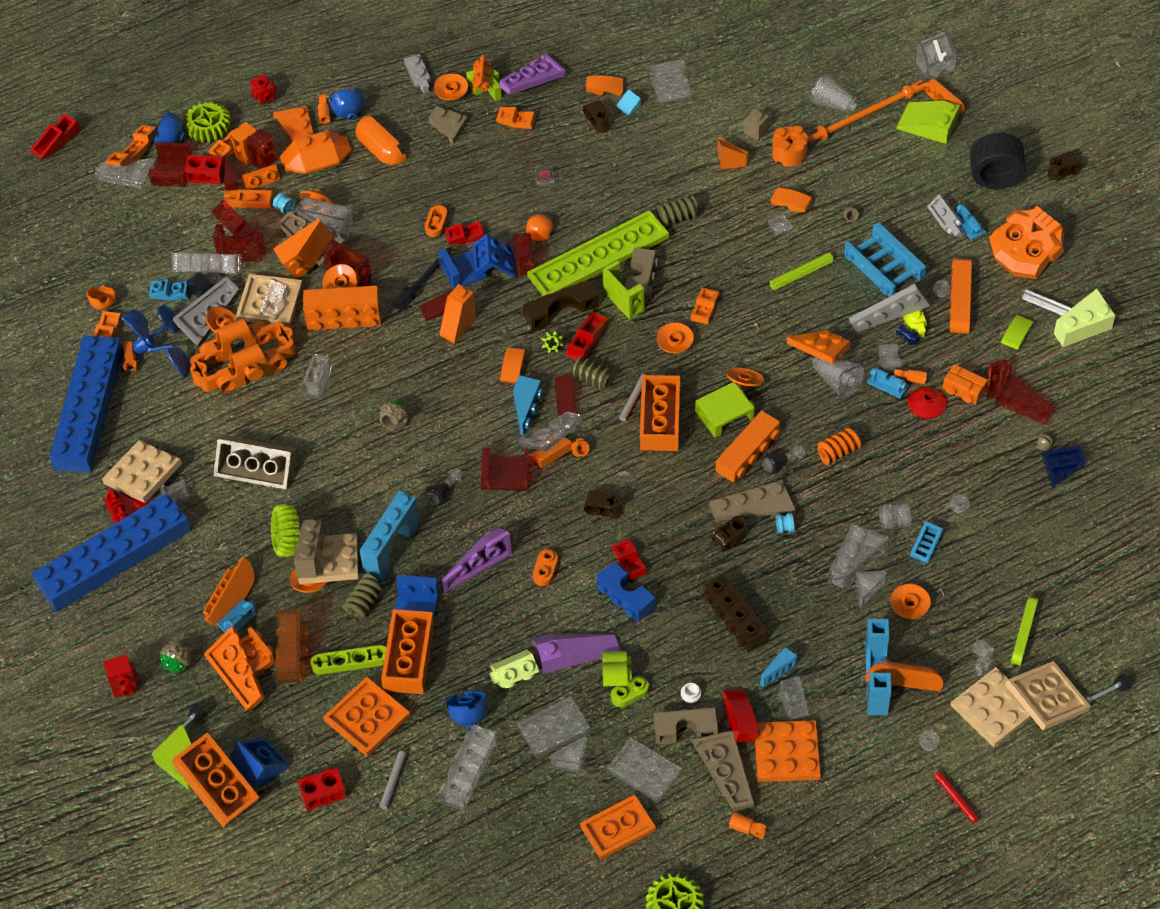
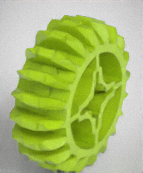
(207, 122)
(284, 530)
(690, 895)

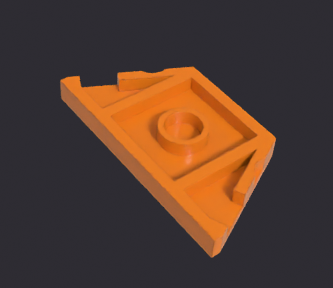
(821, 344)

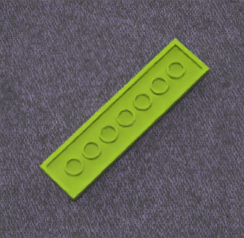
(597, 253)

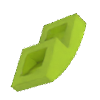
(1016, 332)

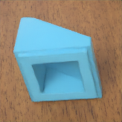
(629, 103)

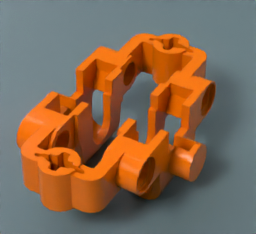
(241, 361)

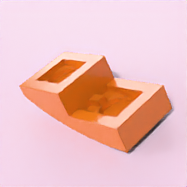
(600, 83)
(511, 117)
(223, 148)
(793, 199)
(704, 306)
(108, 324)
(512, 365)

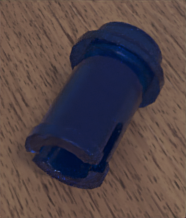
(907, 334)

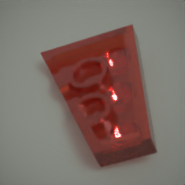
(1025, 401)

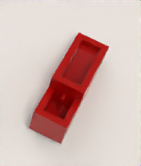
(55, 137)
(587, 336)
(740, 716)

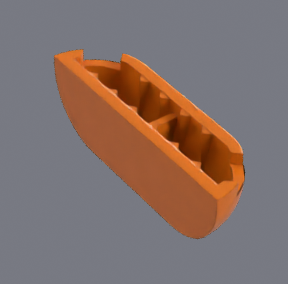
(379, 141)
(230, 591)
(909, 675)

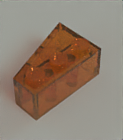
(290, 646)

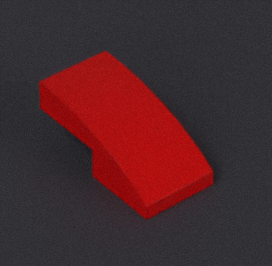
(460, 235)
(628, 559)

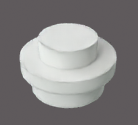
(690, 692)

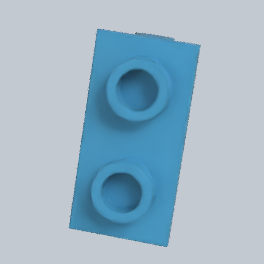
(969, 224)
(887, 383)
(238, 616)

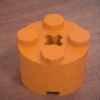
(789, 145)

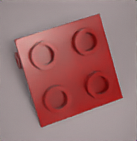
(121, 505)

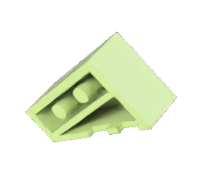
(1084, 320)

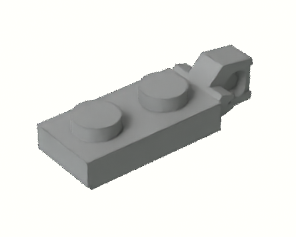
(418, 72)
(946, 216)

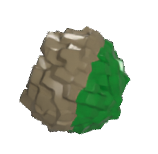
(393, 415)
(175, 657)

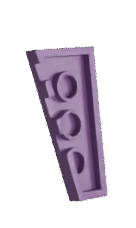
(535, 74)

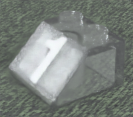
(936, 55)

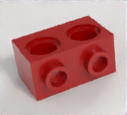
(204, 169)
(323, 794)

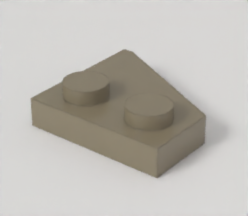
(448, 122)

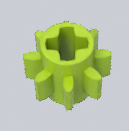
(547, 343)

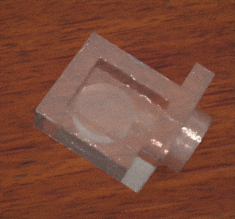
(889, 356)
(985, 654)

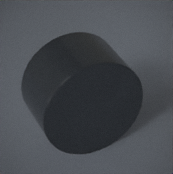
(198, 284)

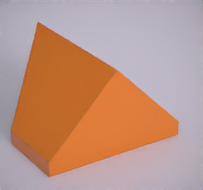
(731, 155)

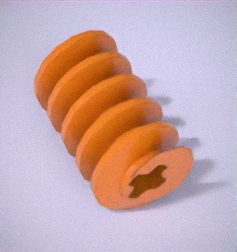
(837, 445)

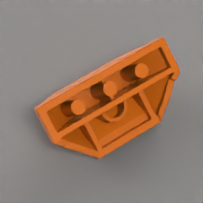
(315, 152)

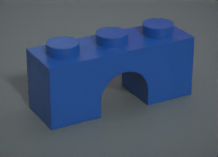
(635, 603)

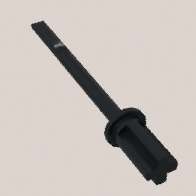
(409, 292)

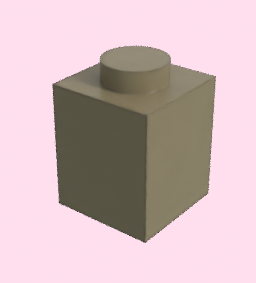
(756, 124)

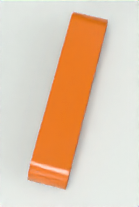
(960, 296)

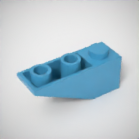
(526, 394)

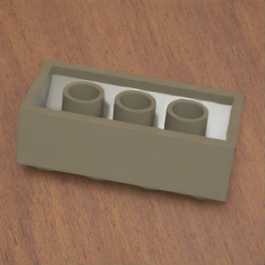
(254, 461)

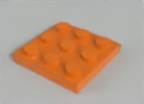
(366, 716)
(787, 751)

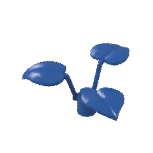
(145, 342)

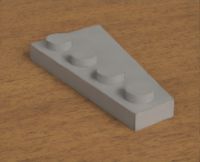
(893, 307)
(193, 318)

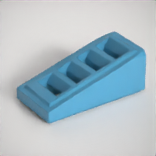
(931, 528)
(780, 665)

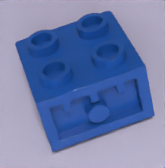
(494, 253)
(459, 268)
(417, 593)

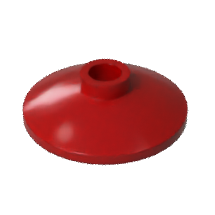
(927, 408)

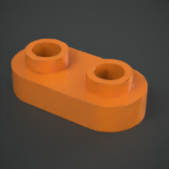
(435, 225)
(545, 565)

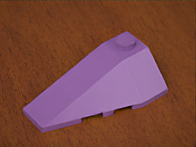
(485, 553)
(566, 650)

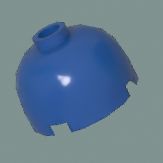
(347, 103)
(170, 129)
(468, 708)

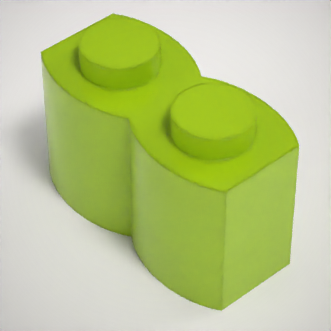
(616, 668)

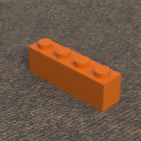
(748, 446)

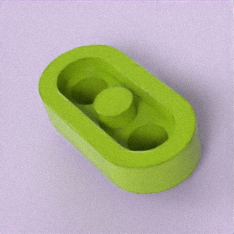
(631, 692)

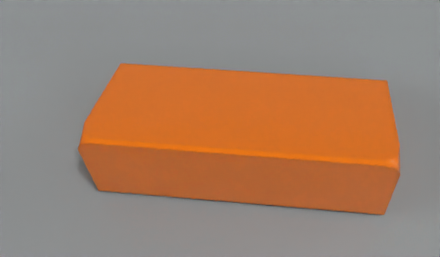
(559, 449)

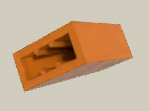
(458, 314)

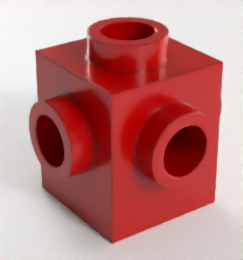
(265, 92)

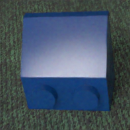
(258, 761)

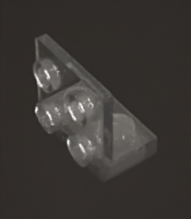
(670, 81)

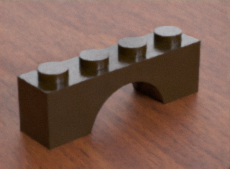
(579, 296)

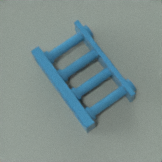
(890, 246)

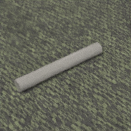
(631, 401)
(392, 780)

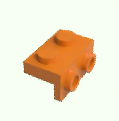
(258, 653)

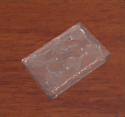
(553, 727)
(644, 770)

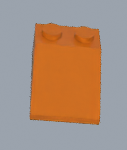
(304, 248)

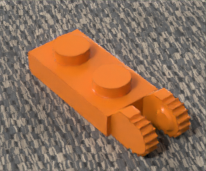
(249, 198)

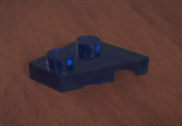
(1063, 463)

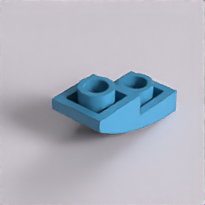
(169, 291)

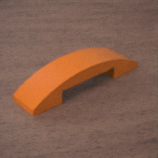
(142, 140)

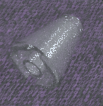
(832, 95)
(841, 376)

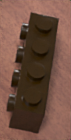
(735, 613)

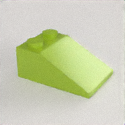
(930, 119)

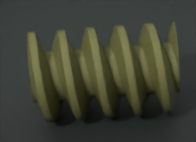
(677, 210)
(591, 374)
(362, 596)

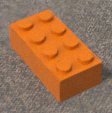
(342, 307)
(660, 413)
(408, 651)
(215, 780)

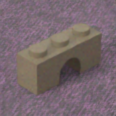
(643, 263)
(309, 542)
(700, 720)

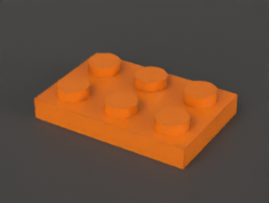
(617, 827)

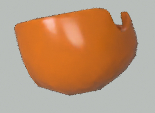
(540, 227)
(102, 297)

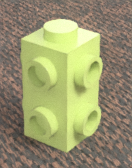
(513, 669)

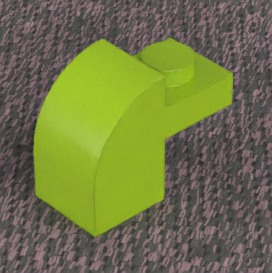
(494, 90)

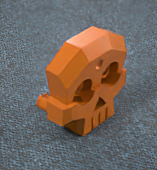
(1017, 253)

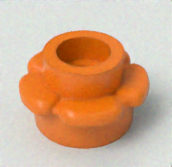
(584, 447)

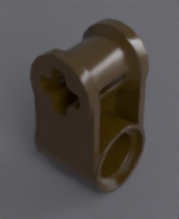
(597, 115)
(1064, 166)
(601, 503)
(727, 535)

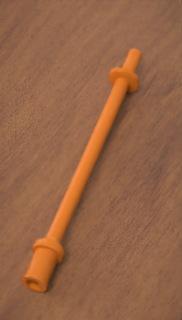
(907, 92)

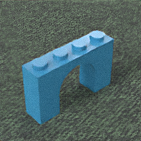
(398, 518)
(879, 684)

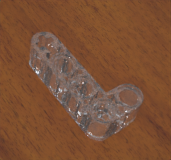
(206, 262)

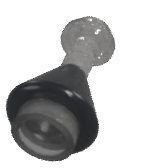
(774, 462)
(437, 493)

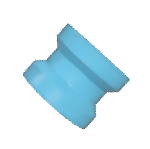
(283, 203)
(784, 523)

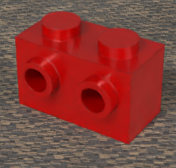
(122, 675)

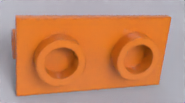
(482, 68)
(261, 177)

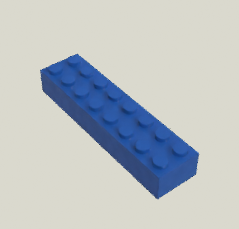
(86, 404)
(111, 552)

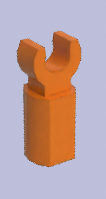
(323, 110)
(129, 356)
(911, 376)
(747, 825)

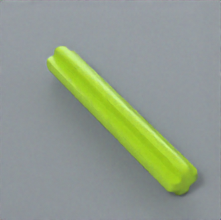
(801, 271)

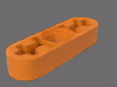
(939, 93)

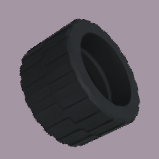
(994, 148)

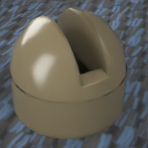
(854, 213)
(1045, 442)

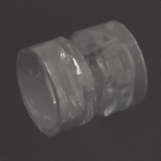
(895, 515)

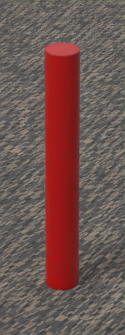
(956, 797)

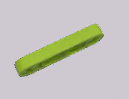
(1024, 631)
(349, 656)

